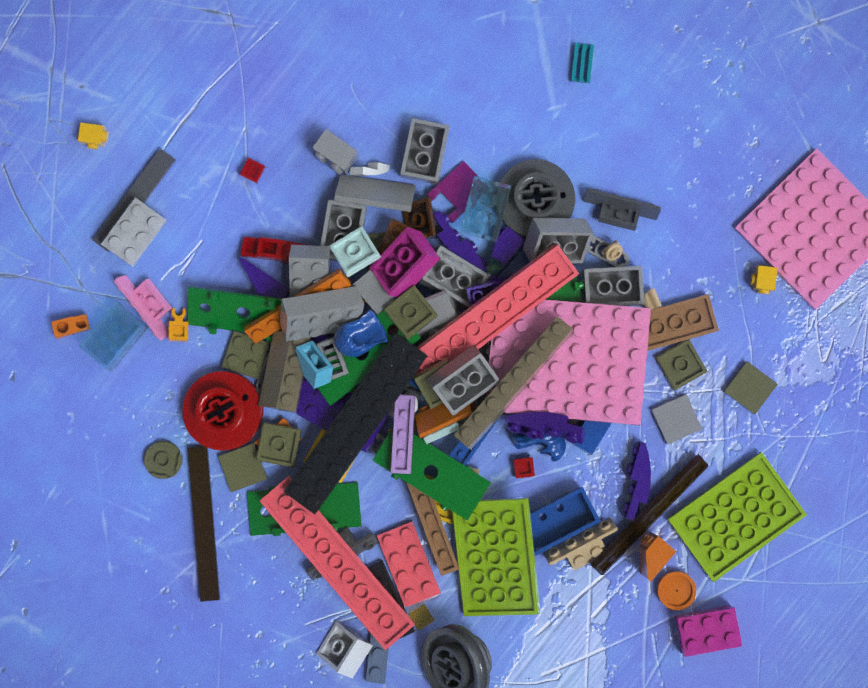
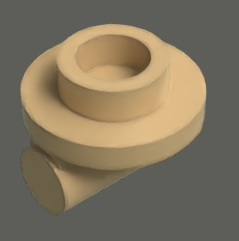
(612, 251)
(651, 299)

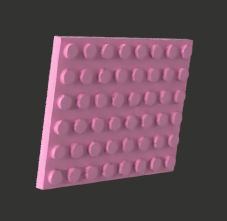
(593, 374)

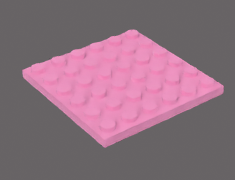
(811, 229)

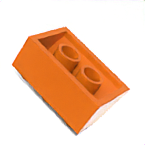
(439, 417)
(653, 555)

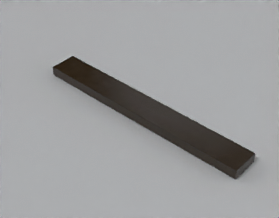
(649, 514)
(204, 524)

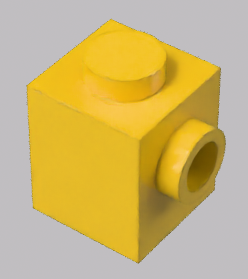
(92, 135)
(764, 279)

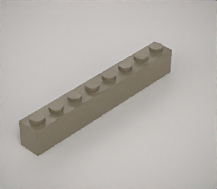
(514, 383)

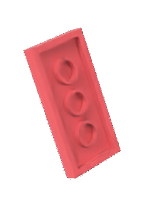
(408, 564)

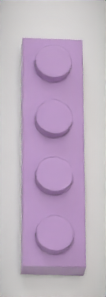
(403, 434)

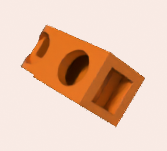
(70, 326)

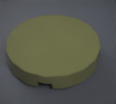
(163, 460)

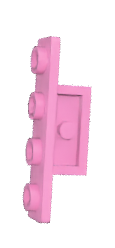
(147, 302)

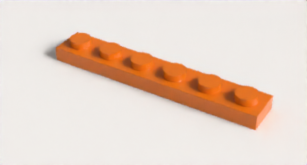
(270, 322)

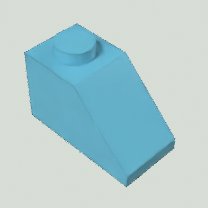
(314, 364)

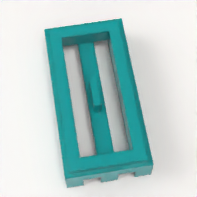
(582, 46)

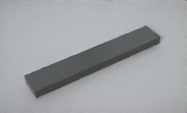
(140, 189)

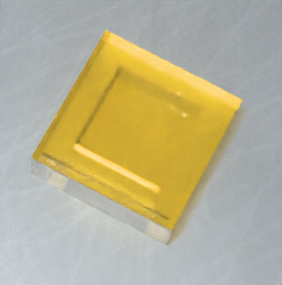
(421, 616)

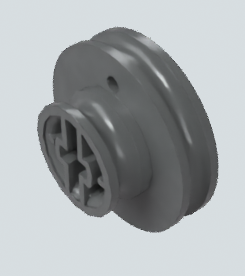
(517, 211)
(456, 658)

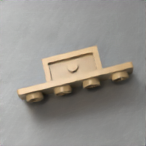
(582, 547)

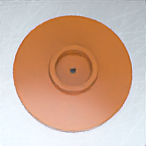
(685, 590)

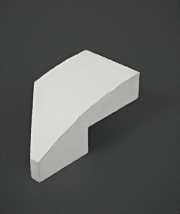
(373, 169)

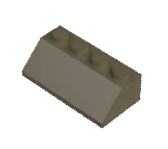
(282, 375)

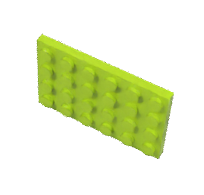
(737, 517)
(497, 559)

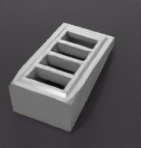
(344, 370)

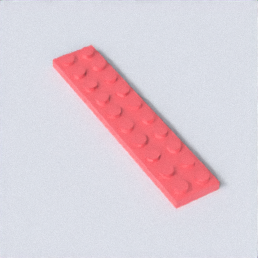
(500, 306)
(339, 566)

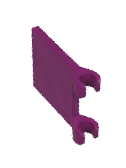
(456, 189)

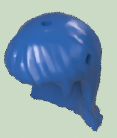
(360, 335)
(553, 446)

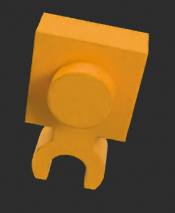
(178, 328)

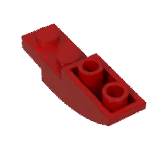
(267, 249)

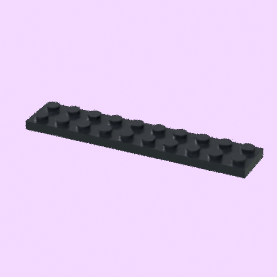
(355, 423)

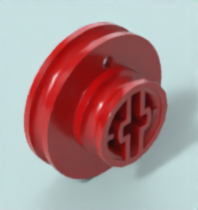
(240, 421)

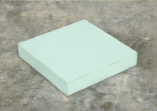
(355, 251)
(444, 431)

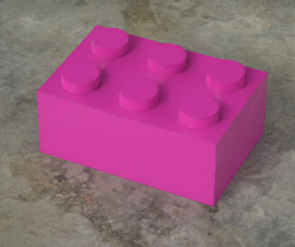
(404, 262)
(708, 630)

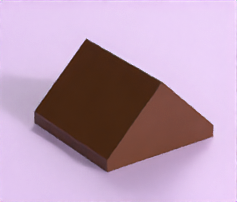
(421, 217)

